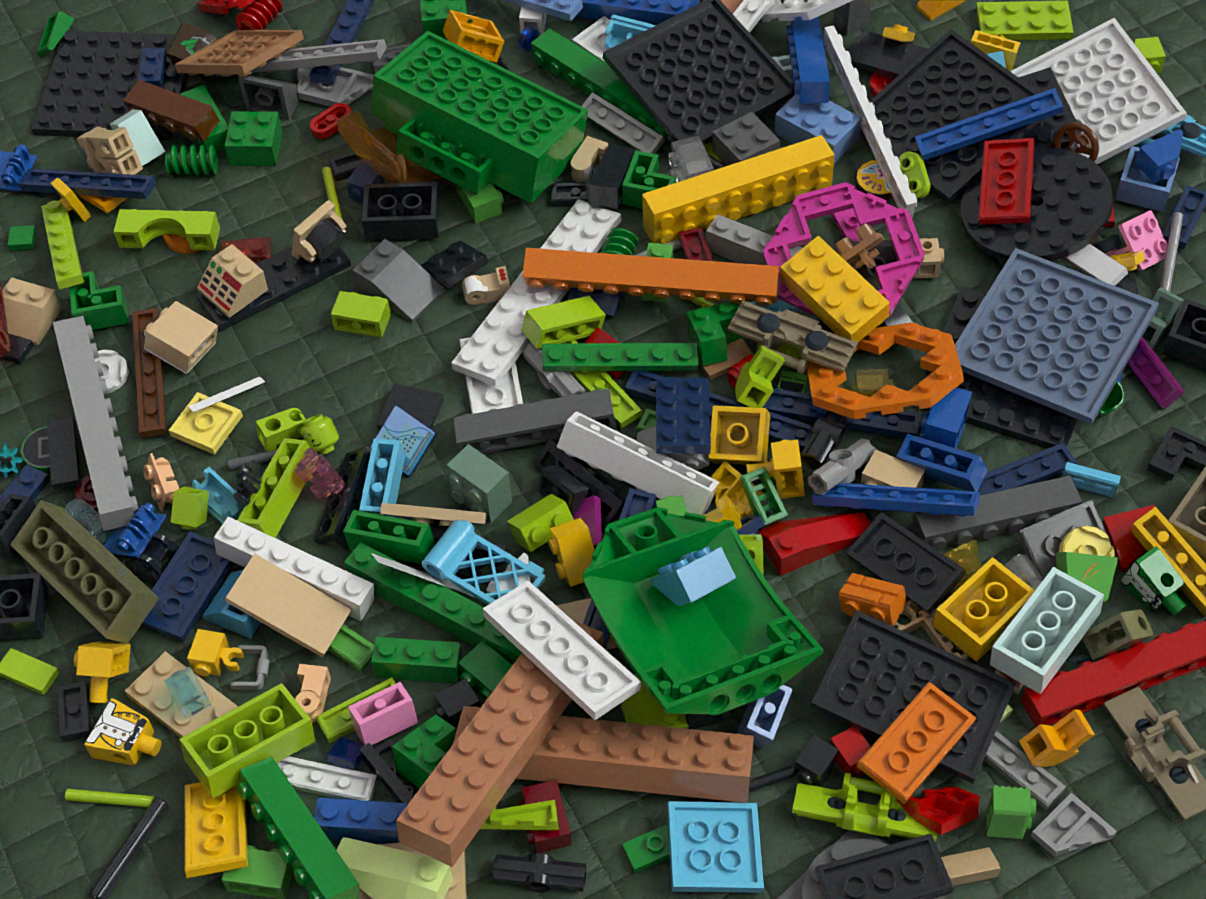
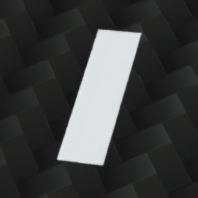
(417, 573)

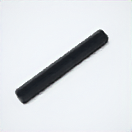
(129, 849)

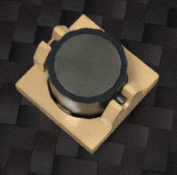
(323, 234)

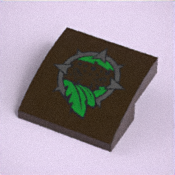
(187, 42)

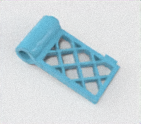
(457, 545)

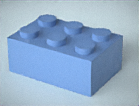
(808, 120)

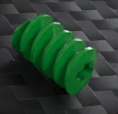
(191, 161)
(620, 242)

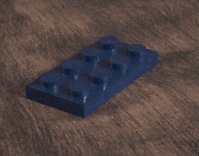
(682, 416)
(186, 587)

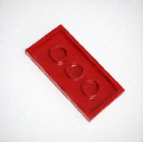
(1006, 181)

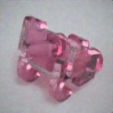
(320, 474)

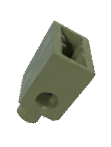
(1125, 627)

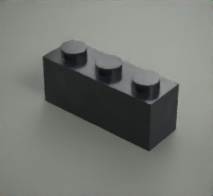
(608, 177)

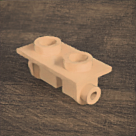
(157, 473)

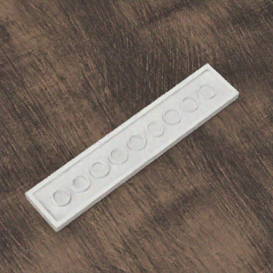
(500, 337)

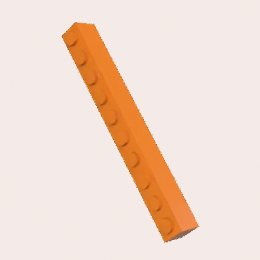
(651, 275)

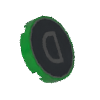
(36, 450)

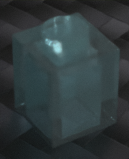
(187, 692)

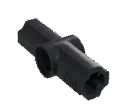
(825, 435)
(539, 872)

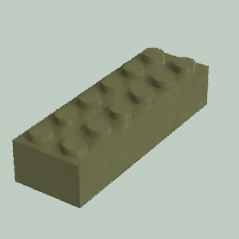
(84, 572)

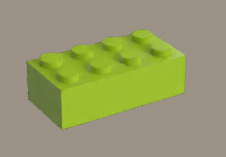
(250, 733)

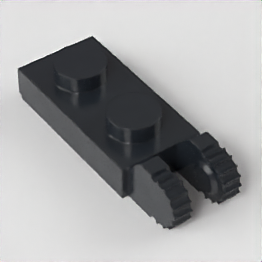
(248, 482)

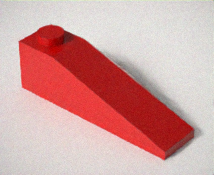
(806, 540)

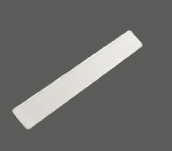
(226, 394)

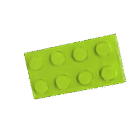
(1026, 19)

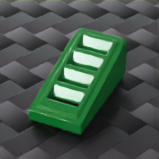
(54, 30)
(771, 494)

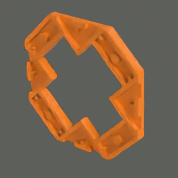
(940, 359)

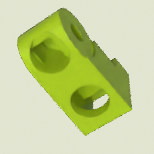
(276, 427)

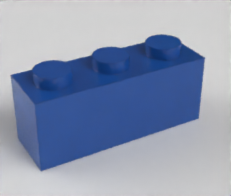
(944, 463)
(359, 820)

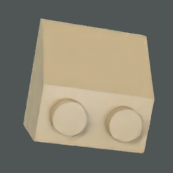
(30, 309)

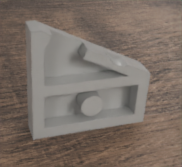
(1071, 827)

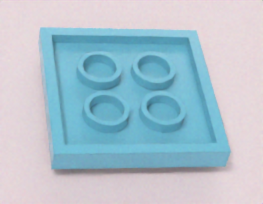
(714, 847)

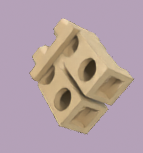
(110, 151)

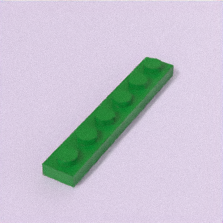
(620, 357)

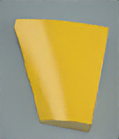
(731, 486)

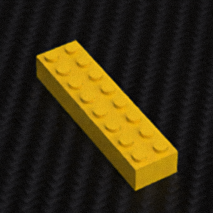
(738, 189)

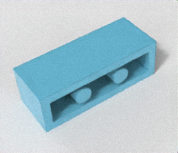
(382, 475)

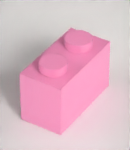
(383, 714)

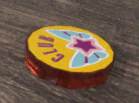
(871, 180)

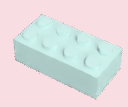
(1046, 630)

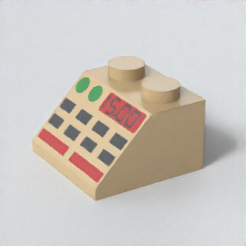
(232, 281)

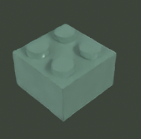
(479, 483)

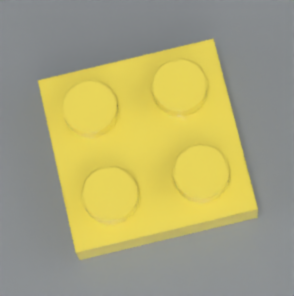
(207, 426)

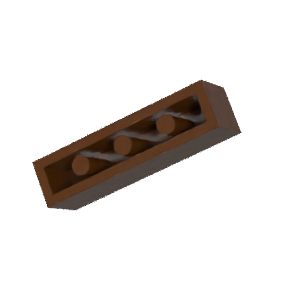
(172, 110)

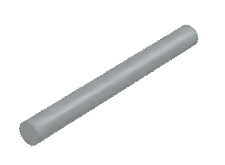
(1171, 251)

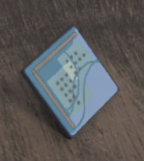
(411, 432)

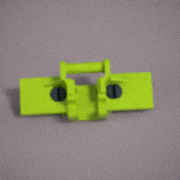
(845, 810)

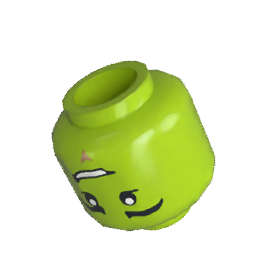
(320, 433)

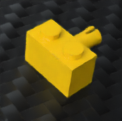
(993, 43)
(784, 468)
(573, 549)
(101, 662)

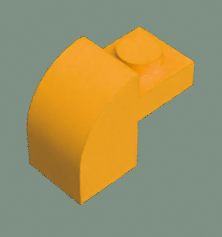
(1057, 743)

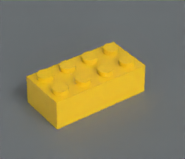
(834, 291)

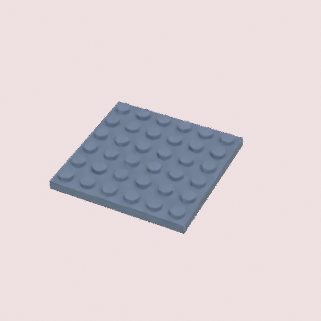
(1053, 335)

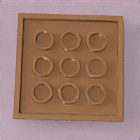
(239, 52)

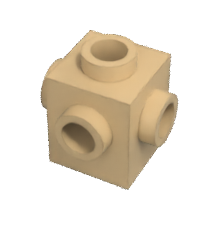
(932, 260)

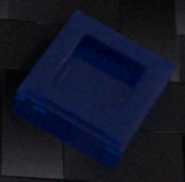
(345, 753)

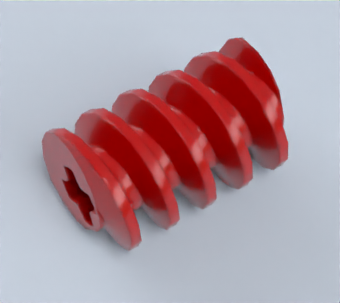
(258, 14)

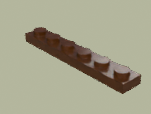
(148, 379)

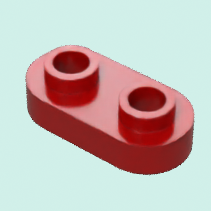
(326, 122)

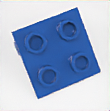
(14, 166)
(133, 538)

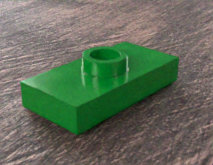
(647, 849)

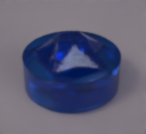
(527, 36)

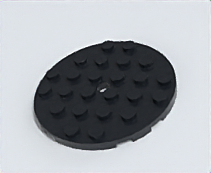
(1072, 211)

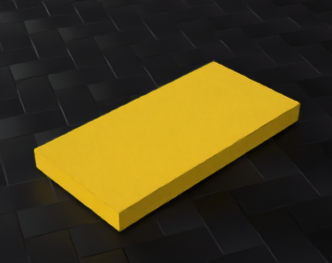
(214, 831)

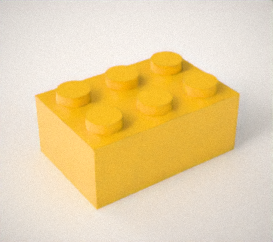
(982, 608)

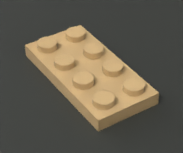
(153, 696)

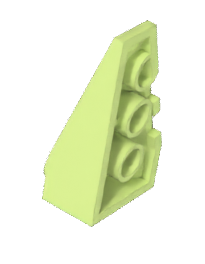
(394, 872)

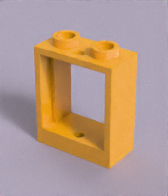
(477, 37)

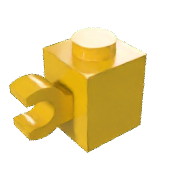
(211, 652)

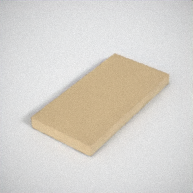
(288, 605)

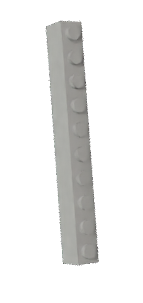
(94, 425)

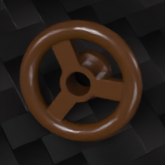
(1087, 140)

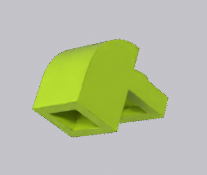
(755, 378)

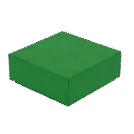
(21, 238)

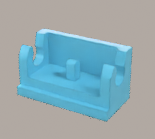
(622, 29)
(221, 498)

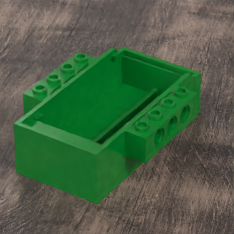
(475, 119)

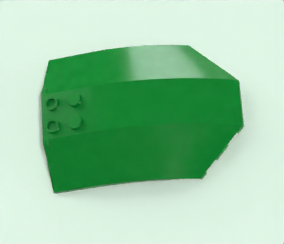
(702, 653)

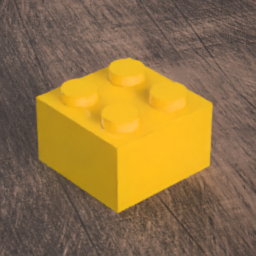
(739, 435)

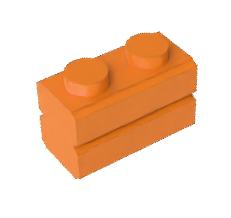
(872, 597)

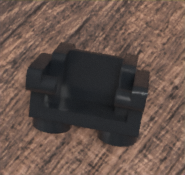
(147, 564)

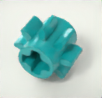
(5, 467)

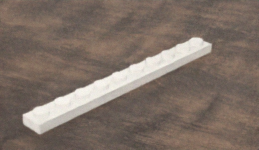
(871, 127)

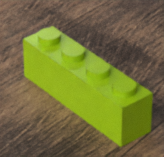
(278, 489)

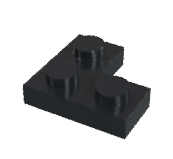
(1176, 449)

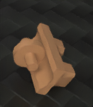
(869, 240)

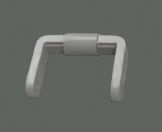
(262, 668)

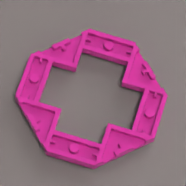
(868, 210)

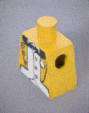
(122, 736)

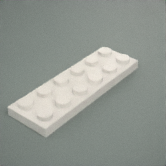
(562, 650)

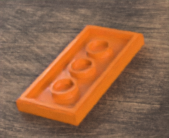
(916, 742)

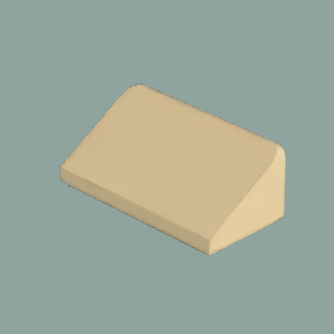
(971, 866)

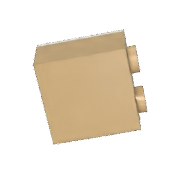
(180, 337)

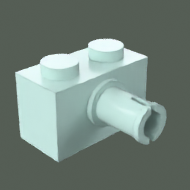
(141, 135)

